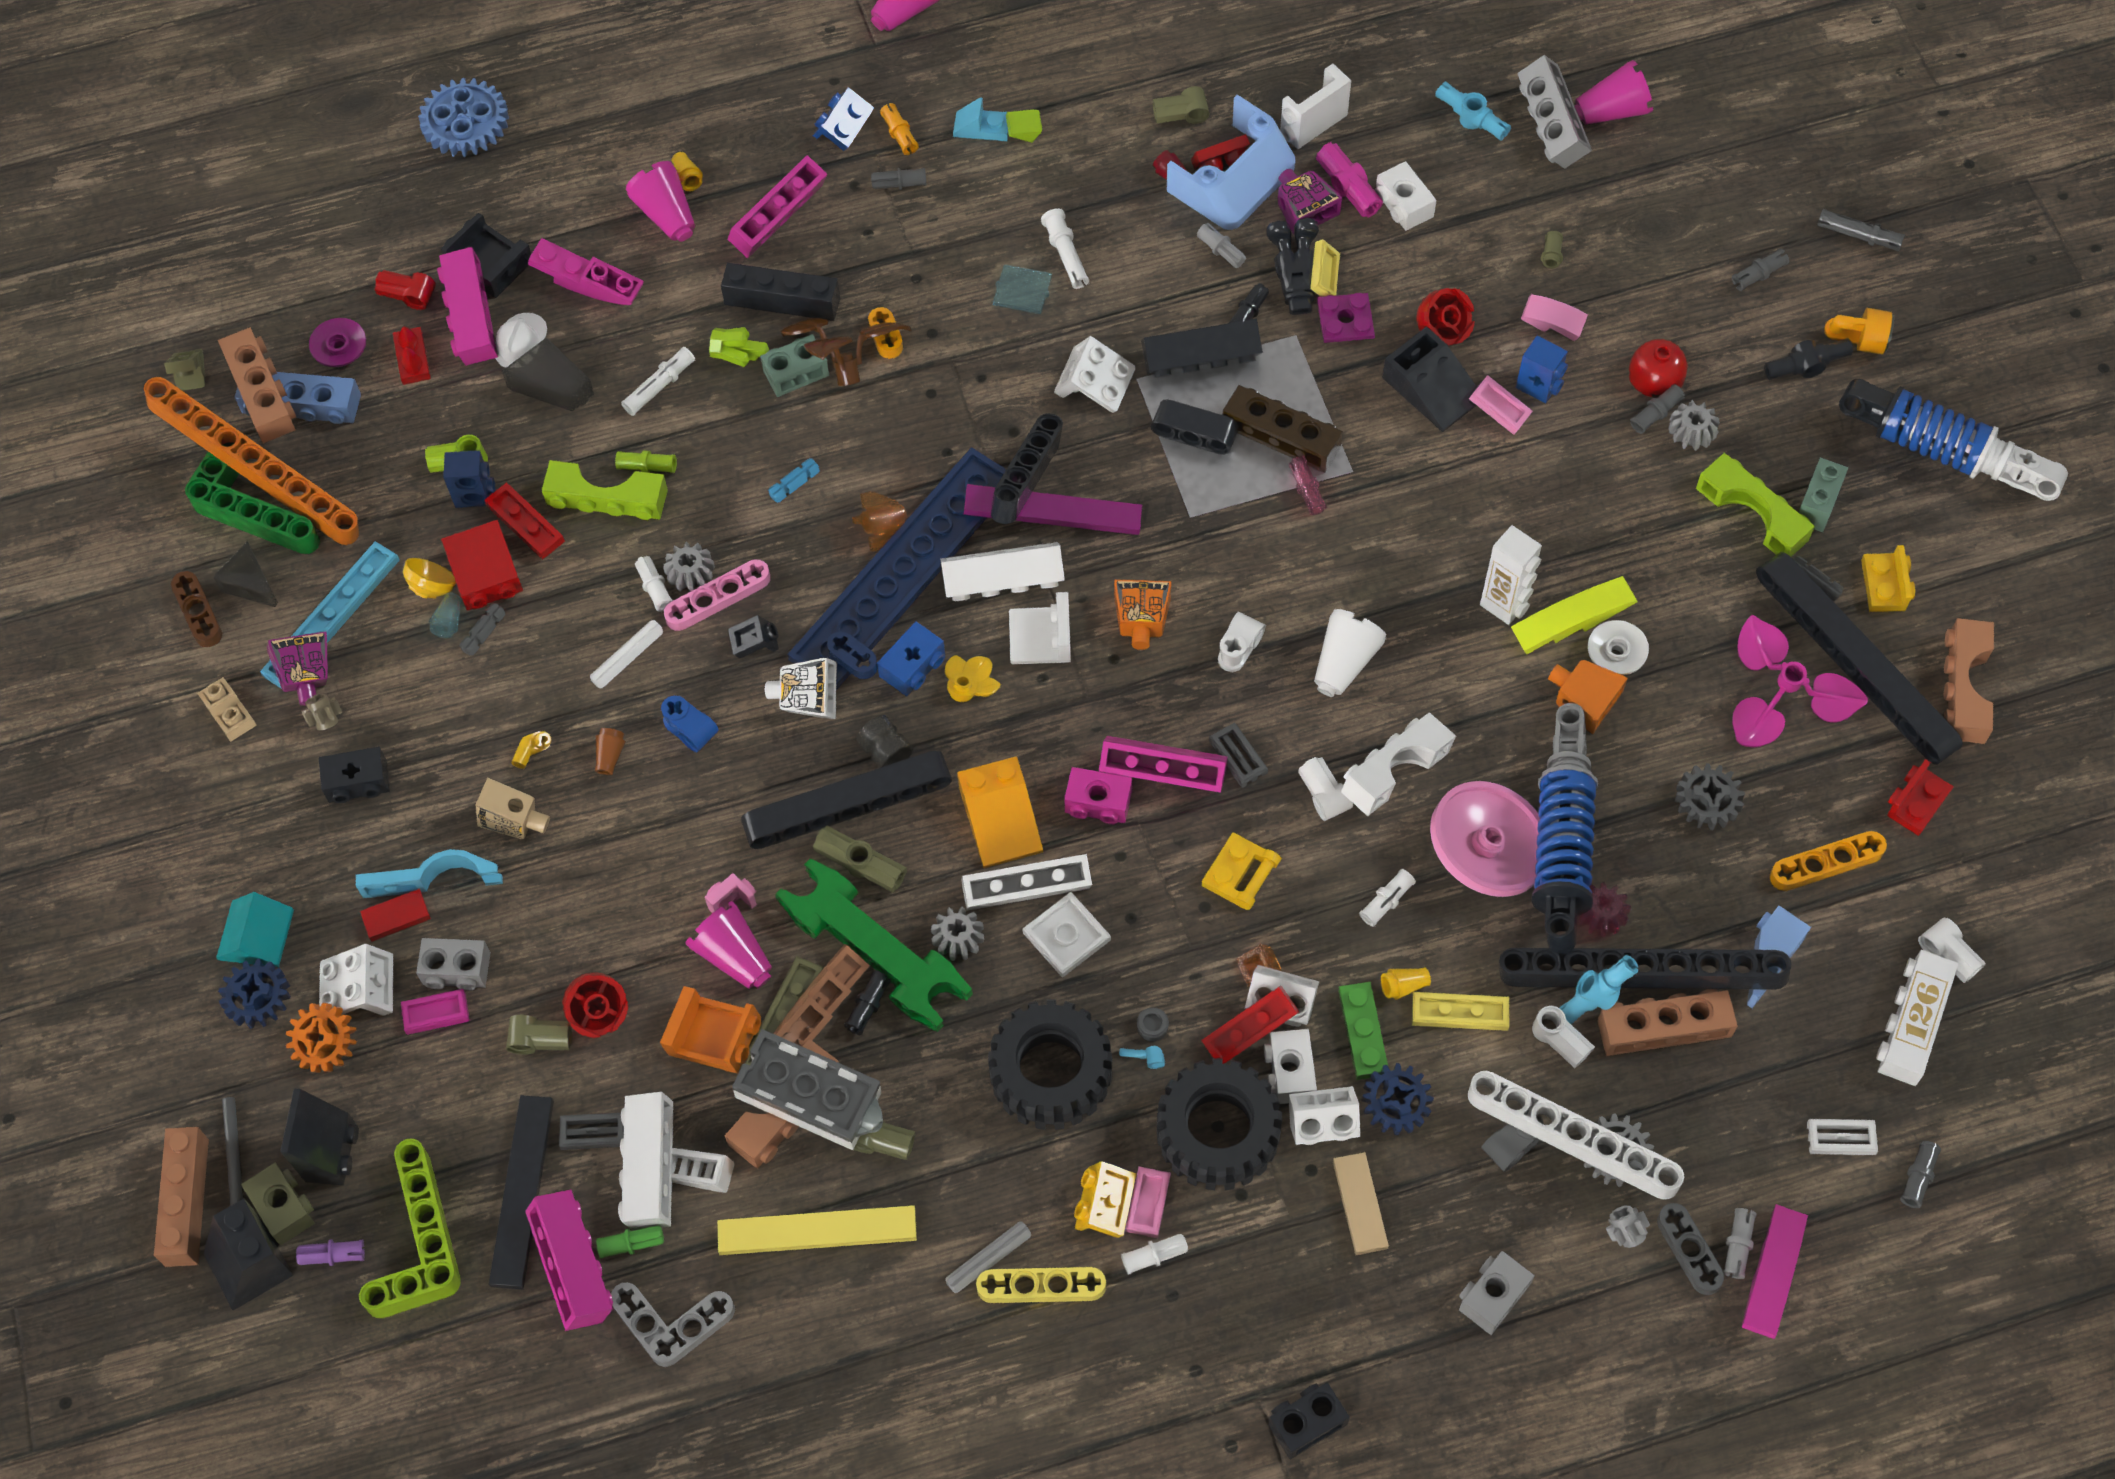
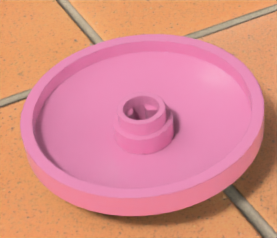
(1487, 838)

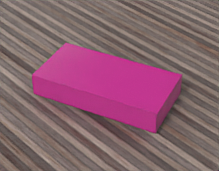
(435, 1011)

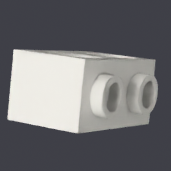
(1293, 986)
(1323, 1109)

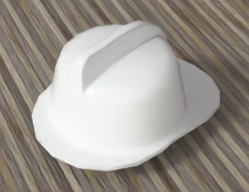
(519, 336)

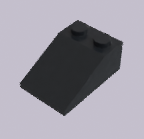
(318, 1139)

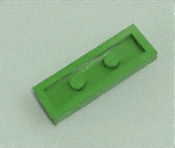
(1362, 1029)

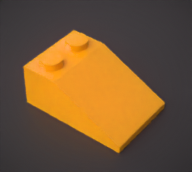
(999, 812)

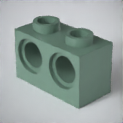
(797, 370)
(1822, 492)

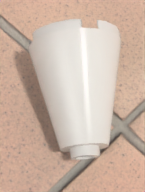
(1346, 651)

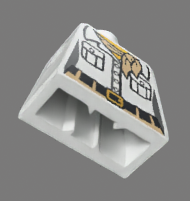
(806, 688)

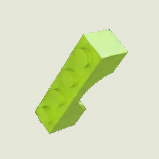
(1730, 483)
(639, 496)

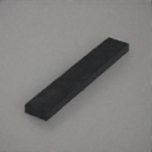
(521, 1187)

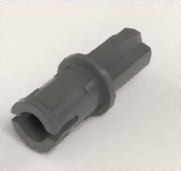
(899, 178)

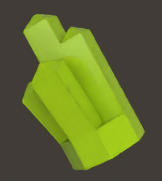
(735, 347)

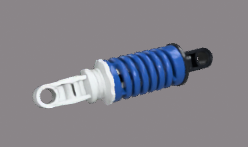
(1969, 445)

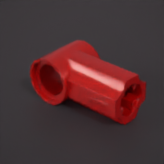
(413, 290)

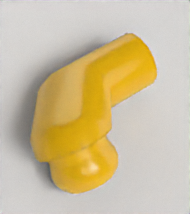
(529, 746)

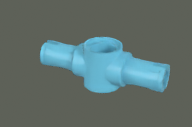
(1473, 110)
(1599, 989)

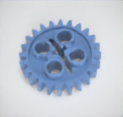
(463, 117)

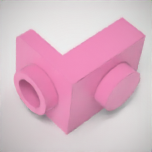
(730, 890)

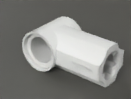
(1324, 788)
(1946, 941)
(1564, 1038)

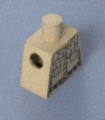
(508, 811)

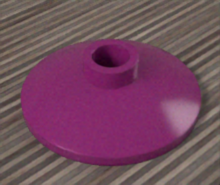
(333, 334)

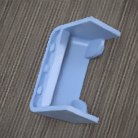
(1235, 194)

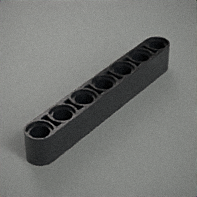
(846, 799)

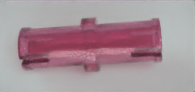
(1307, 485)

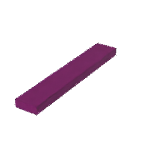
(1062, 510)

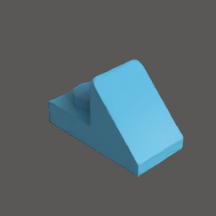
(980, 124)

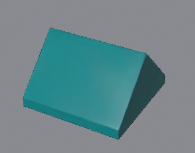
(255, 930)

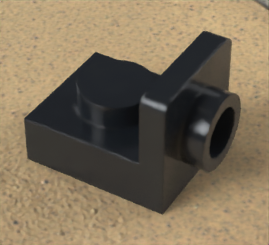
(752, 636)

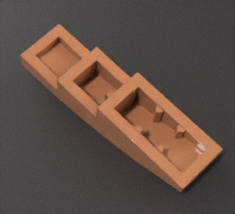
(822, 997)

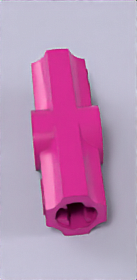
(1349, 180)

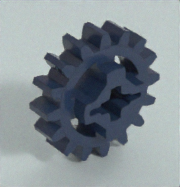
(264, 998)
(1402, 1112)

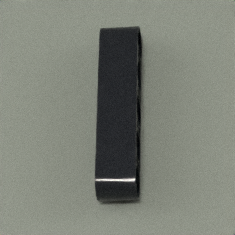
(1026, 468)

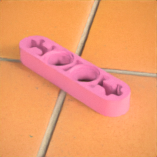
(720, 599)

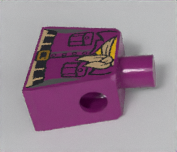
(1307, 198)
(300, 663)

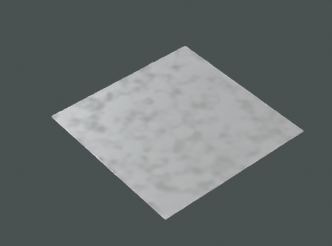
(1249, 469)

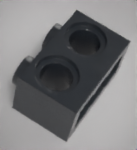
(1314, 1427)

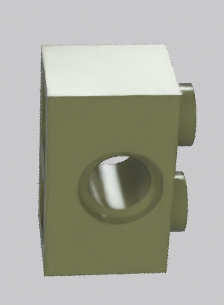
(288, 1219)

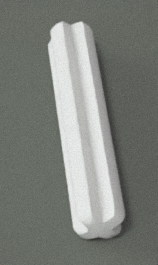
(626, 654)

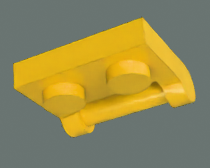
(1232, 866)

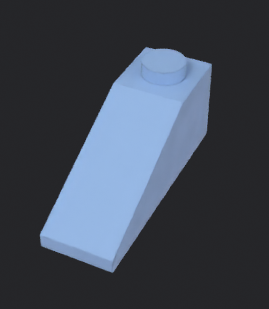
(1778, 932)

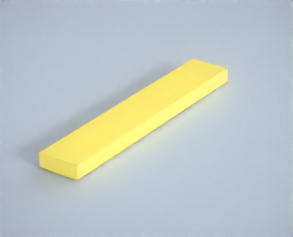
(817, 1230)

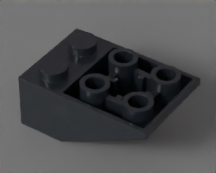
(1430, 379)

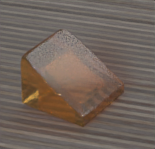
(1260, 955)

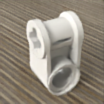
(1239, 641)

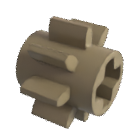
(321, 711)

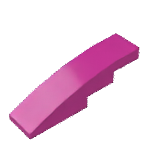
(1774, 1271)

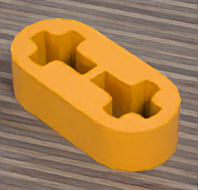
(895, 336)

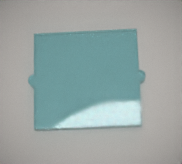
(1022, 289)

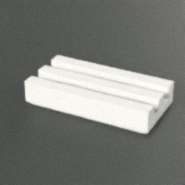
(1848, 1149)

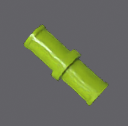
(646, 461)

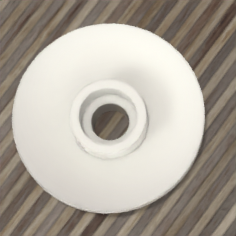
(1621, 637)

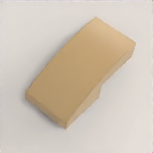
(226, 709)

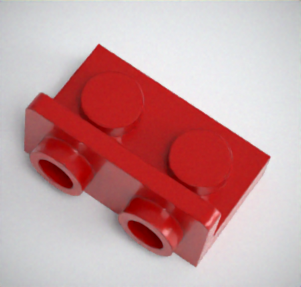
(1919, 799)

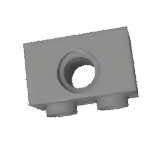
(1489, 1310)

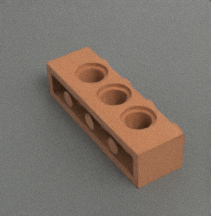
(256, 384)
(1621, 1038)

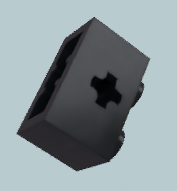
(367, 767)

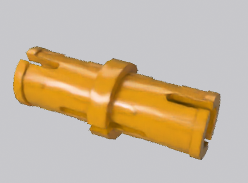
(899, 129)

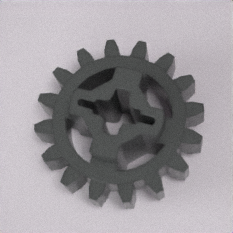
(1699, 803)

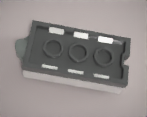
(809, 1090)

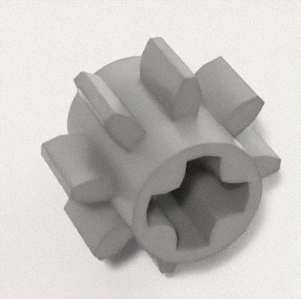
(1628, 1226)

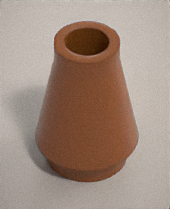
(608, 749)

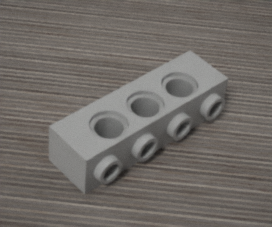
(1554, 112)

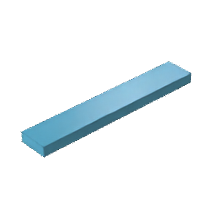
(345, 597)

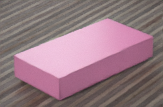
(1500, 404)
(1148, 1202)

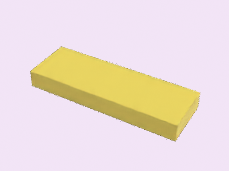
(1460, 1011)

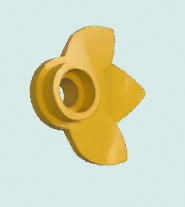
(970, 678)

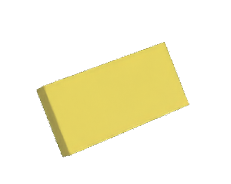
(1325, 269)

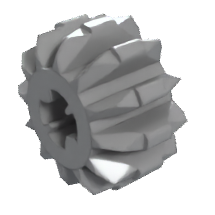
(1693, 425)
(688, 567)
(947, 928)

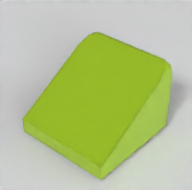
(1024, 124)

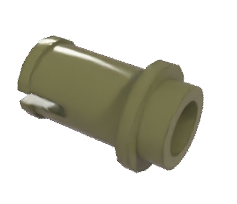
(1552, 253)

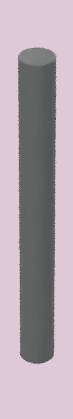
(232, 1150)

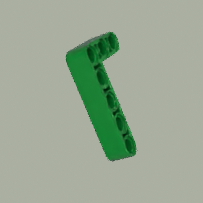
(241, 506)

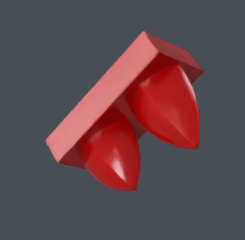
(1227, 150)
(411, 355)

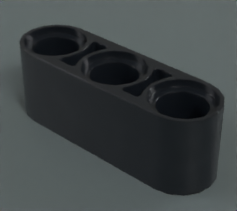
(1195, 427)

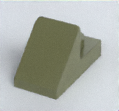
(187, 369)

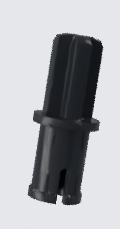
(1250, 306)

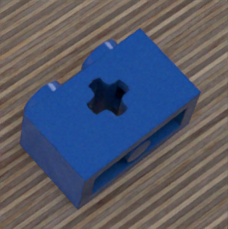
(1542, 369)
(911, 659)

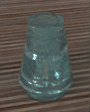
(446, 617)

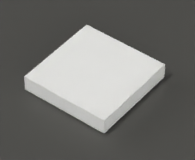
(1066, 934)

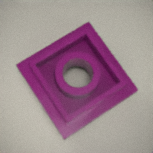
(1352, 306)

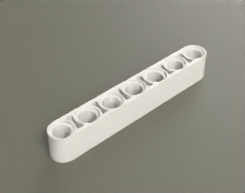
(1583, 1149)

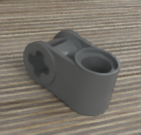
(1509, 1145)

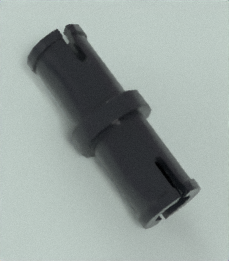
(867, 1002)

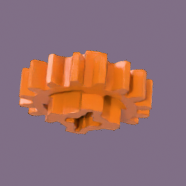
(323, 1023)

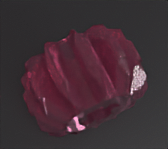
(1616, 908)

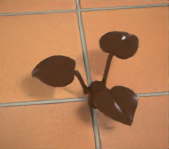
(844, 364)

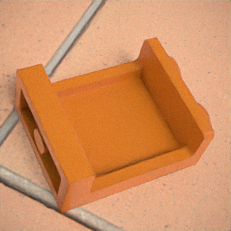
(710, 1031)

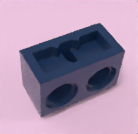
(468, 478)

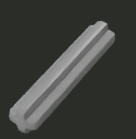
(988, 1257)

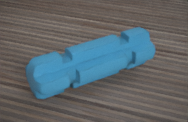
(793, 480)

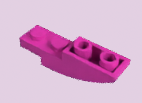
(583, 276)

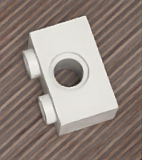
(1405, 196)
(1290, 1047)

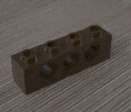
(1289, 440)

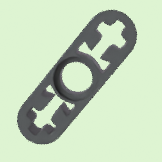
(1711, 1265)

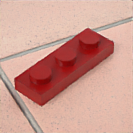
(524, 521)
(1250, 1025)

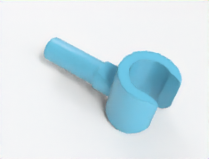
(1153, 1054)

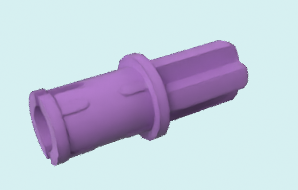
(330, 1252)

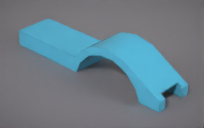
(408, 880)

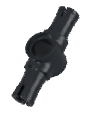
(1808, 359)

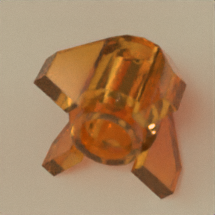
(881, 518)

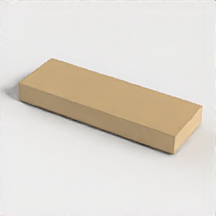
(1360, 1203)

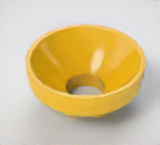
(428, 578)

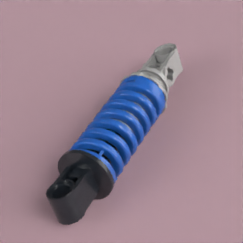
(1565, 831)

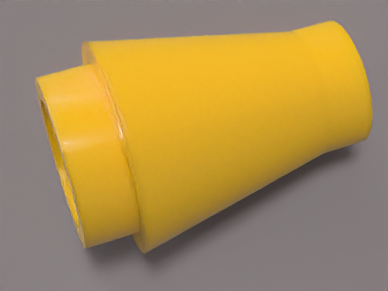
(688, 172)
(1401, 982)

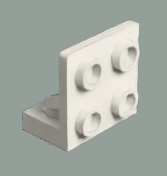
(1096, 373)
(1040, 633)
(358, 980)

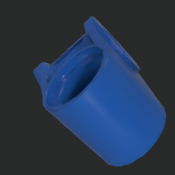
(687, 723)

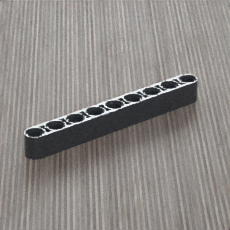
(1859, 658)
(1658, 960)

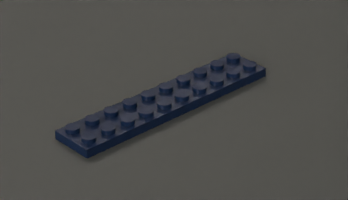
(902, 565)

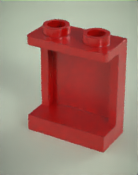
(482, 565)

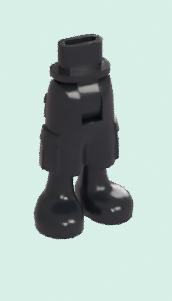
(1295, 268)

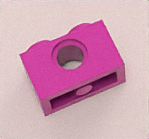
(1087, 783)

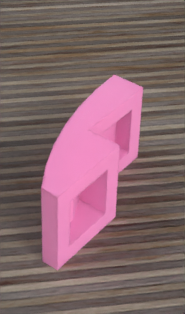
(1553, 314)

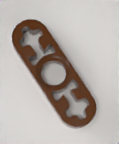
(186, 602)

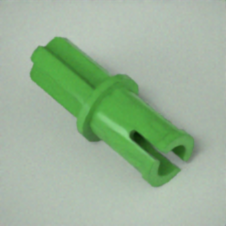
(630, 1241)

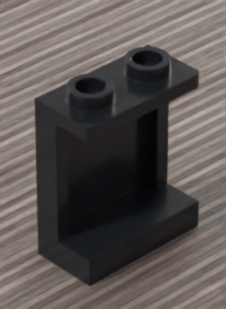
(499, 257)

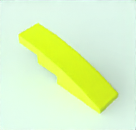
(1573, 614)

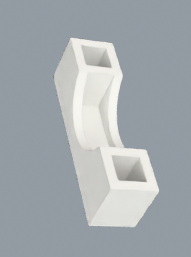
(1421, 744)

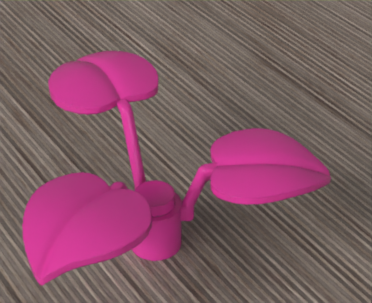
(1758, 723)

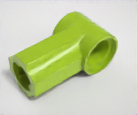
(435, 454)

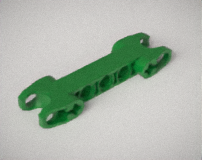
(914, 978)

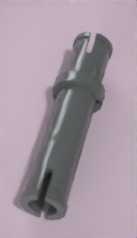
(1871, 233)

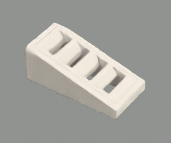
(717, 1172)

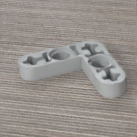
(662, 1333)

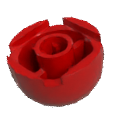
(1447, 315)
(1657, 367)
(595, 1004)

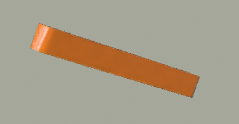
(244, 449)

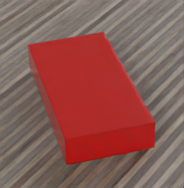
(395, 915)

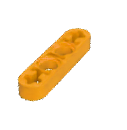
(1829, 863)

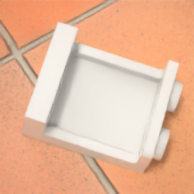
(1317, 113)

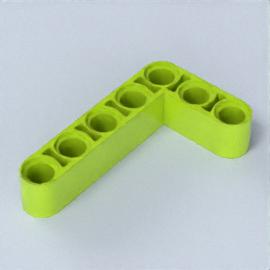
(425, 1235)

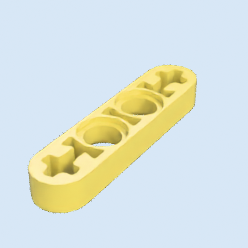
(1041, 1279)

